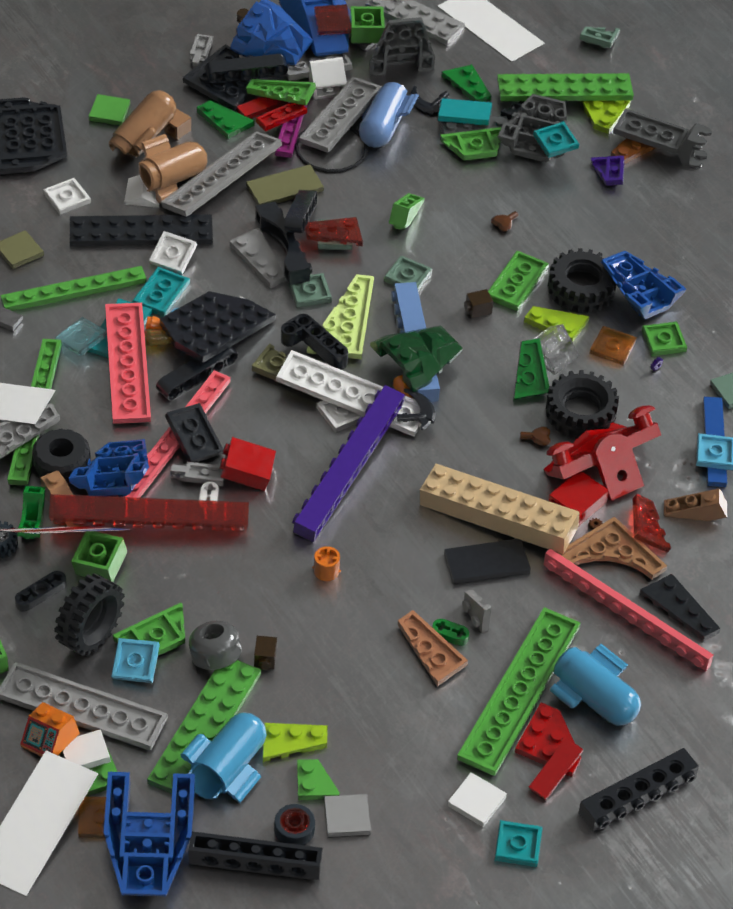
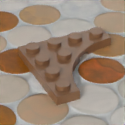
(615, 544)

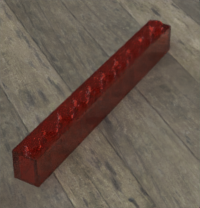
(148, 511)

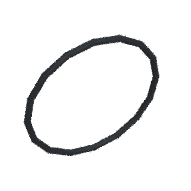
(331, 170)

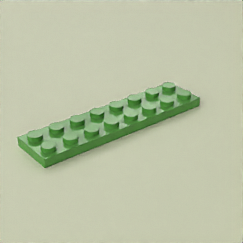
(566, 86)
(211, 711)

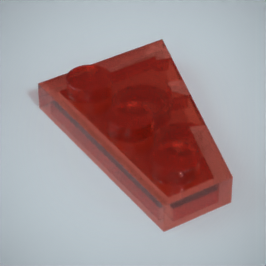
(340, 230)
(646, 524)

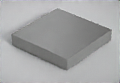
(347, 815)

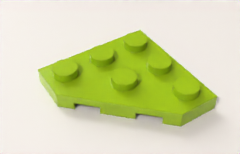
(605, 113)

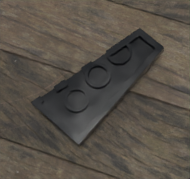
(680, 605)

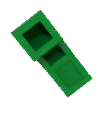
(32, 510)

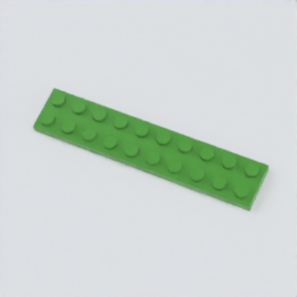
(518, 692)

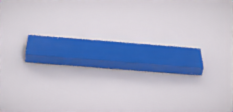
(714, 426)

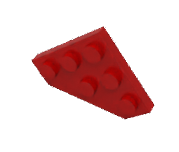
(544, 736)

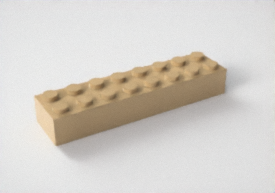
(499, 508)

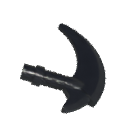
(428, 107)
(427, 412)

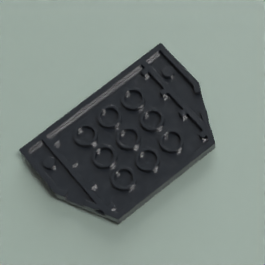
(30, 135)
(213, 324)

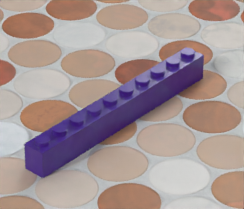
(348, 464)

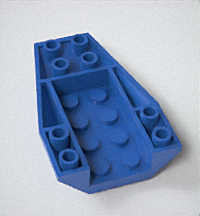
(303, 14)

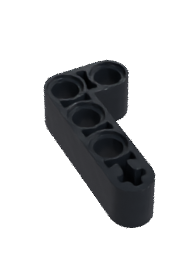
(309, 331)

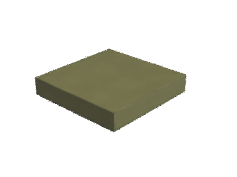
(20, 249)

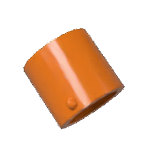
(326, 563)

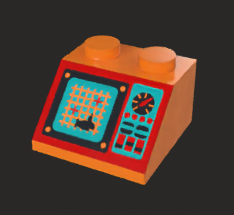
(48, 730)

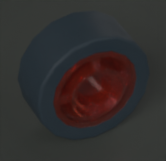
(294, 815)

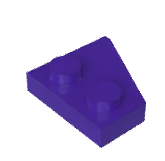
(609, 169)

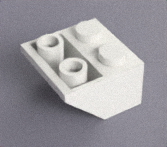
(328, 77)

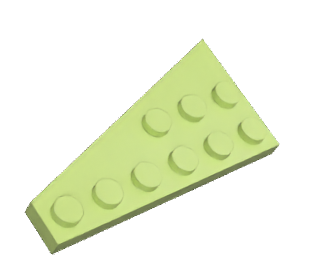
(350, 317)

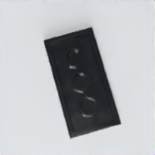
(487, 561)

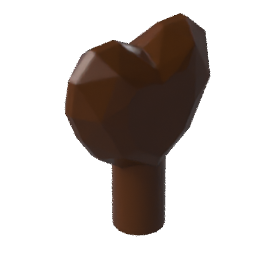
(503, 221)
(539, 436)

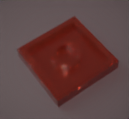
(332, 19)

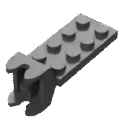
(664, 136)

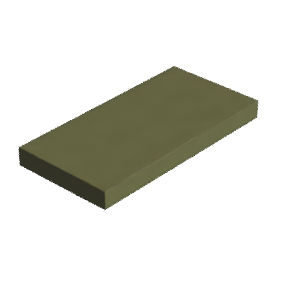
(284, 185)

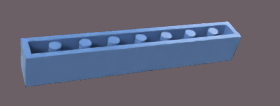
(411, 318)

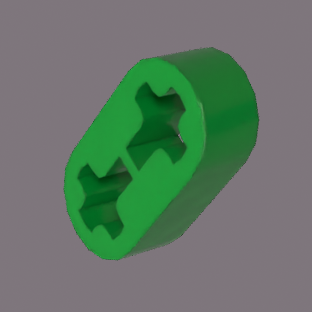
(451, 631)

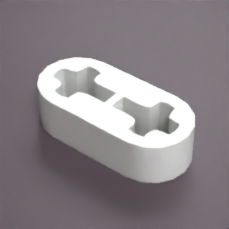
(214, 493)

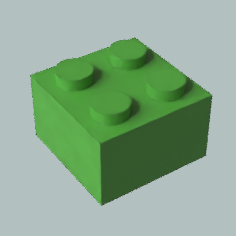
(366, 24)
(99, 555)

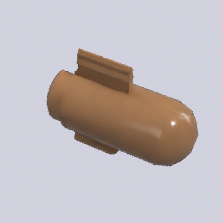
(144, 123)
(167, 165)

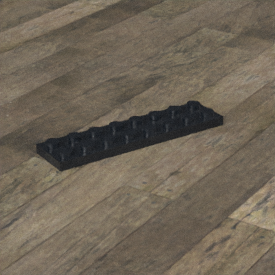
(138, 229)

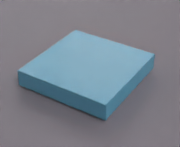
(714, 451)
(135, 660)

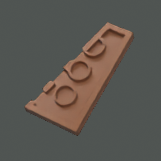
(432, 649)

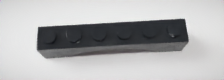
(271, 220)

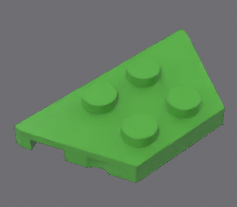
(473, 144)
(162, 627)

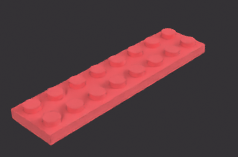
(127, 363)

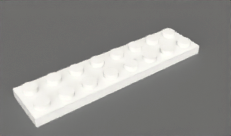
(339, 388)

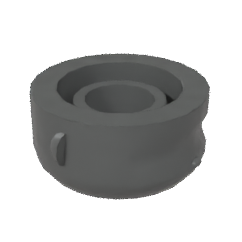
(215, 645)

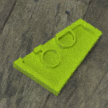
(544, 318)
(293, 738)

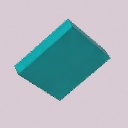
(556, 139)
(518, 843)

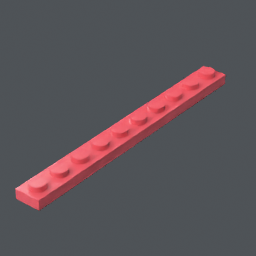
(168, 444)
(627, 609)

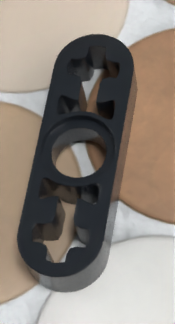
(36, 598)

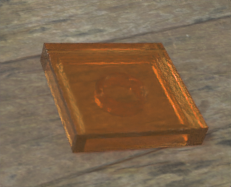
(613, 345)
(91, 817)

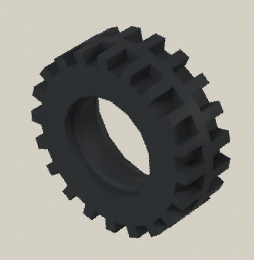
(576, 295)
(586, 387)
(89, 614)

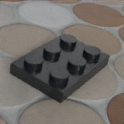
(194, 433)

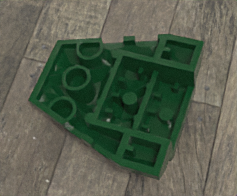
(419, 353)

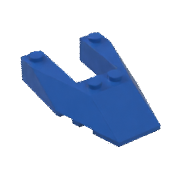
(145, 844)

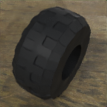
(60, 443)

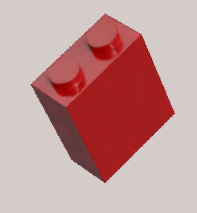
(247, 463)
(580, 494)

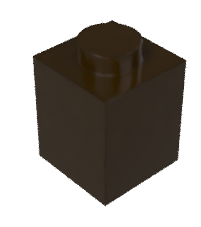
(478, 303)
(265, 652)

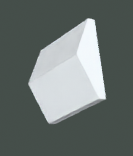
(138, 195)

